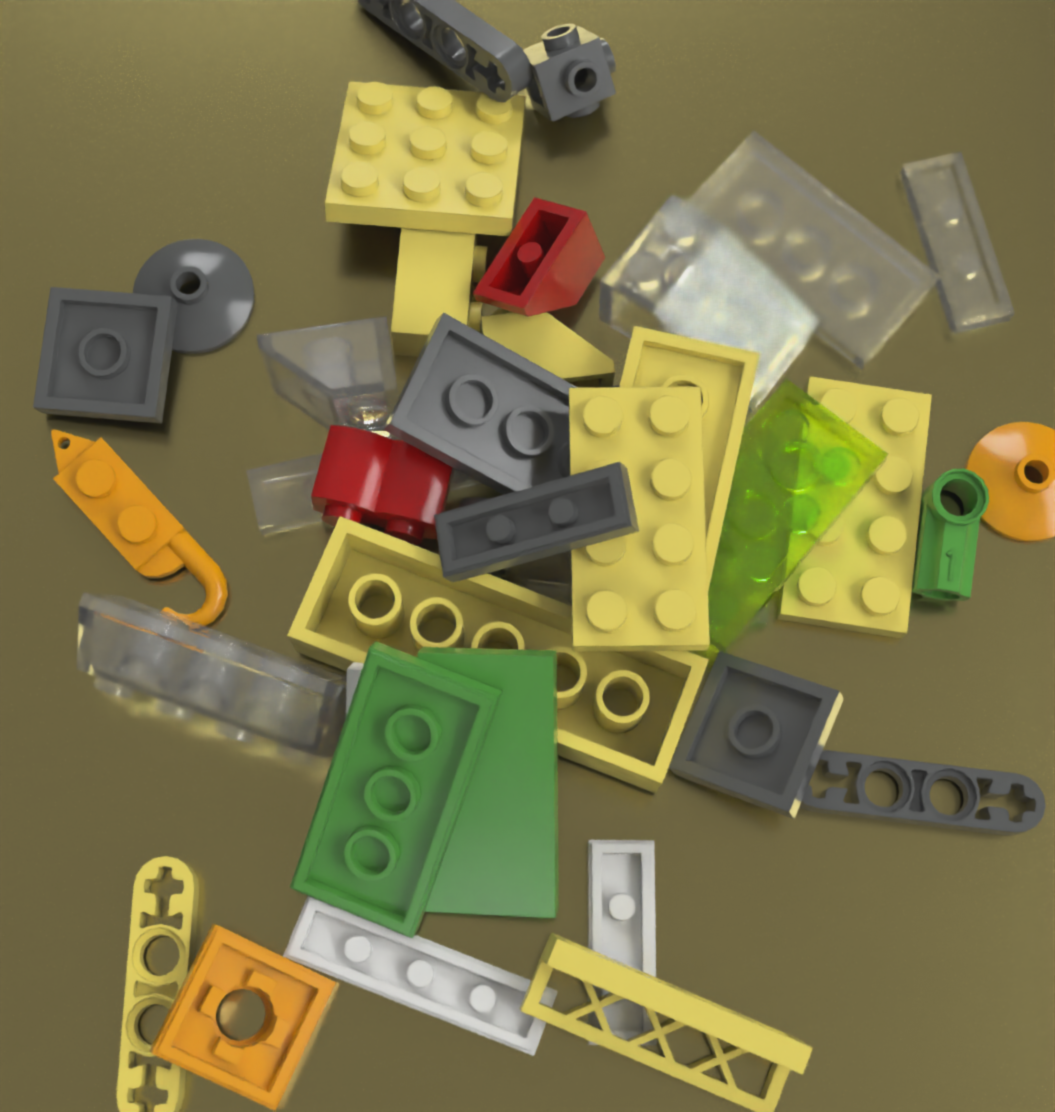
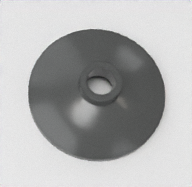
(220, 304)

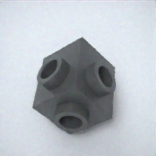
(570, 72)

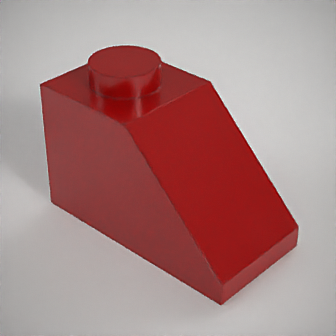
(543, 261)

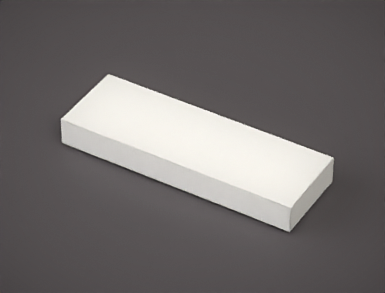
(622, 921)

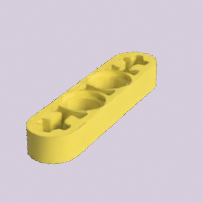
(147, 989)

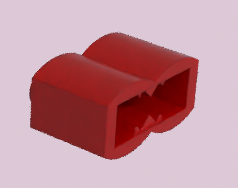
(380, 484)

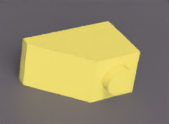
(550, 346)

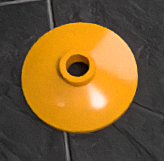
(1015, 504)

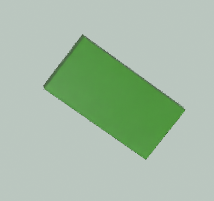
(395, 788)
(507, 829)

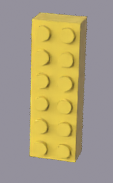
(612, 706)

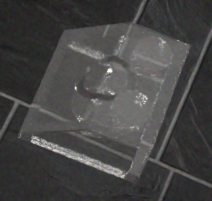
(335, 372)

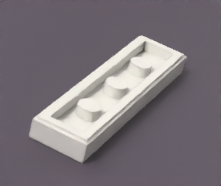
(417, 974)

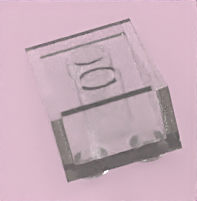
(706, 285)

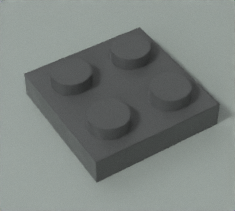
(105, 354)
(756, 734)

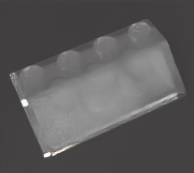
(212, 675)

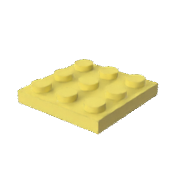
(426, 159)

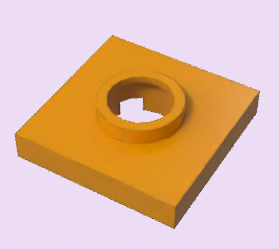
(251, 1066)

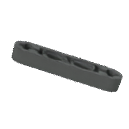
(488, 56)
(914, 794)

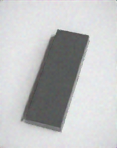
(536, 522)

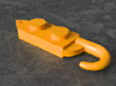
(135, 519)

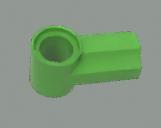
(949, 541)

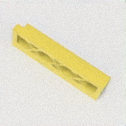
(676, 1003)

